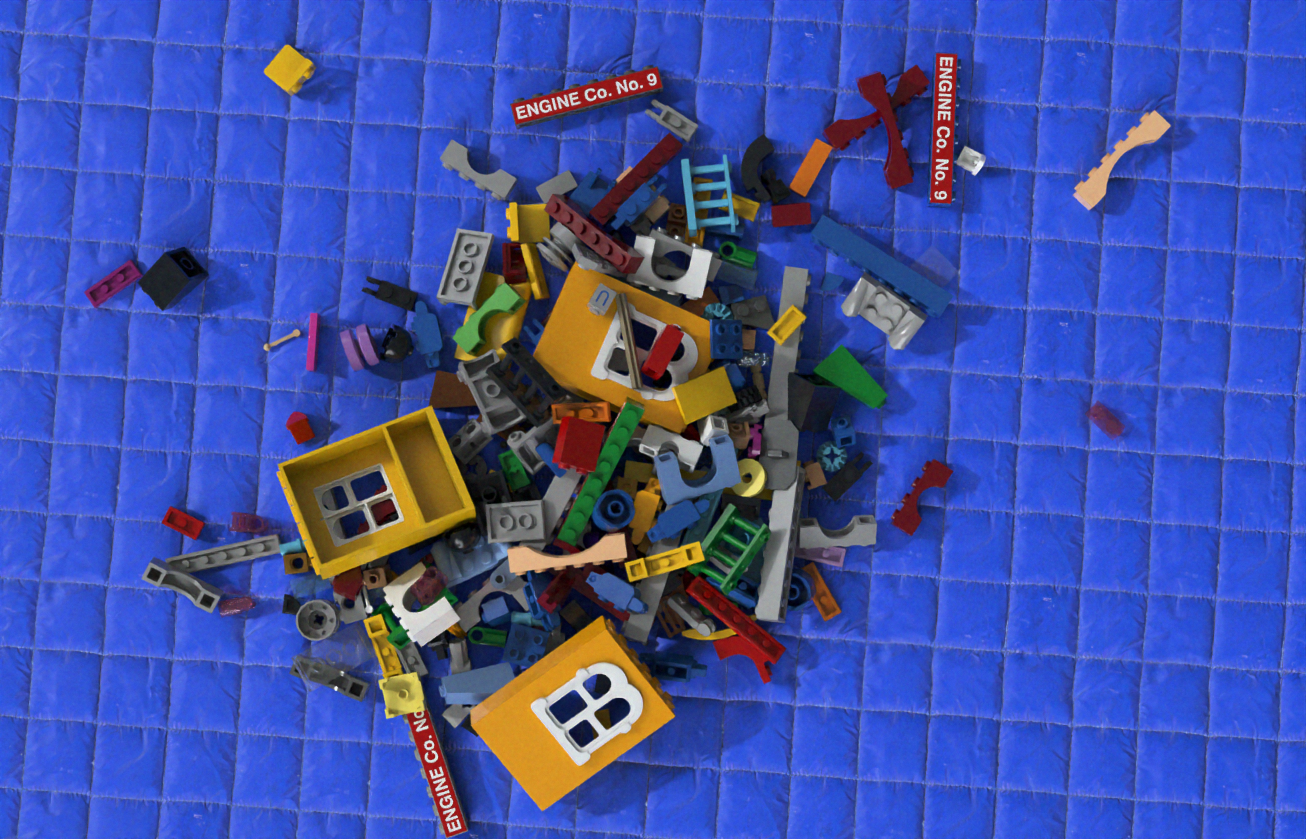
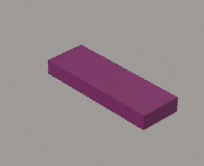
(113, 283)

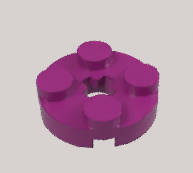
(755, 436)

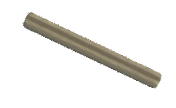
(629, 341)

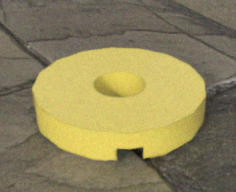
(758, 480)

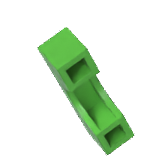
(472, 335)

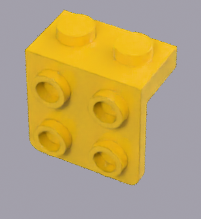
(289, 70)
(527, 223)

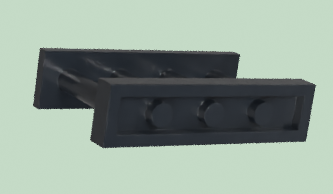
(517, 391)

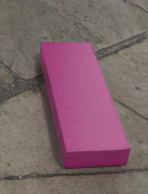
(313, 342)

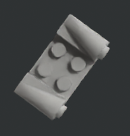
(884, 310)
(495, 406)
(524, 444)

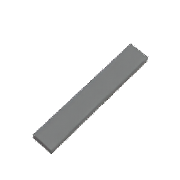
(226, 554)

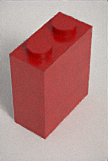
(662, 351)
(578, 445)

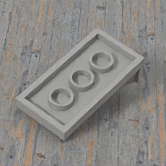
(465, 267)

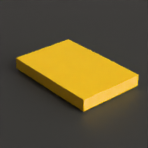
(704, 395)

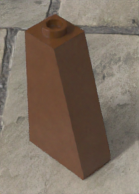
(450, 392)

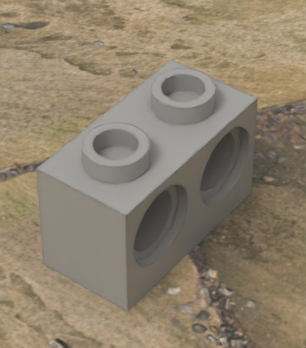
(469, 441)

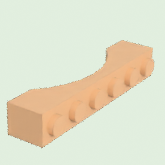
(1094, 188)
(526, 558)

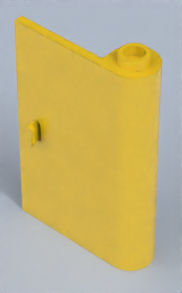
(501, 326)

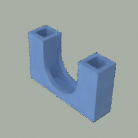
(722, 474)

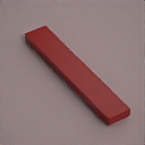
(736, 619)

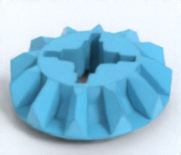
(719, 310)
(825, 462)

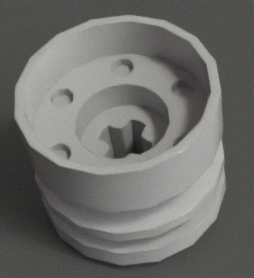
(560, 247)
(308, 615)

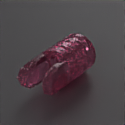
(235, 606)

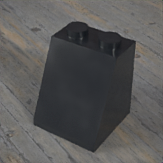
(172, 278)
(810, 401)

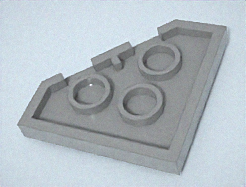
(592, 260)

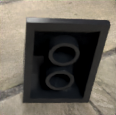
(488, 489)

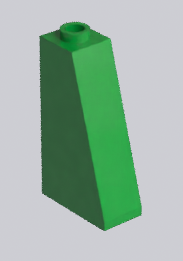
(845, 372)

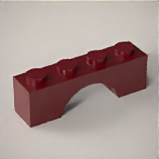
(907, 517)

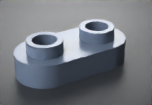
(504, 571)

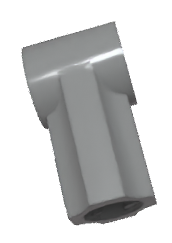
(459, 655)

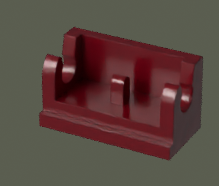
(790, 214)
(513, 263)
(555, 591)

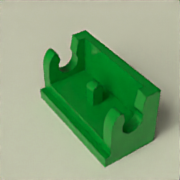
(514, 470)

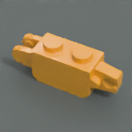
(646, 505)

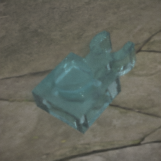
(751, 359)

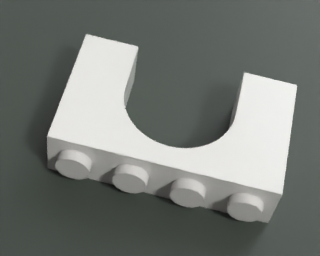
(691, 283)
(422, 625)

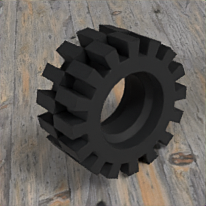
(745, 397)

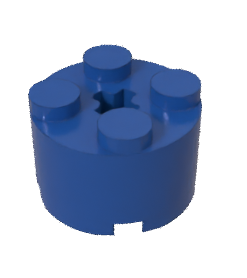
(734, 375)
(623, 506)
(805, 590)

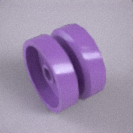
(362, 346)

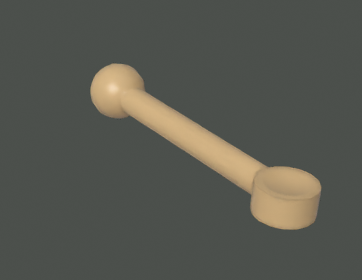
(296, 333)

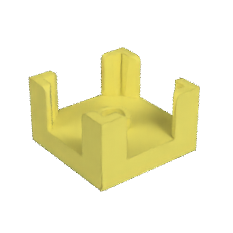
(403, 694)

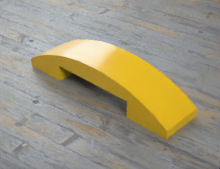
(664, 562)
(694, 634)
(385, 651)

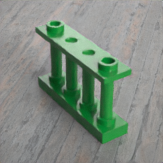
(720, 533)
(399, 635)

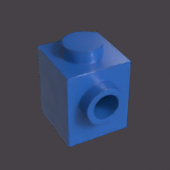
(843, 431)
(496, 612)

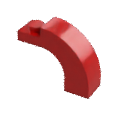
(736, 645)

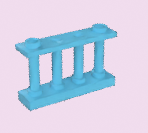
(693, 206)

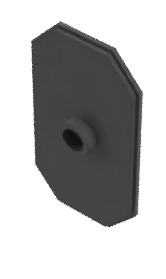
(779, 453)

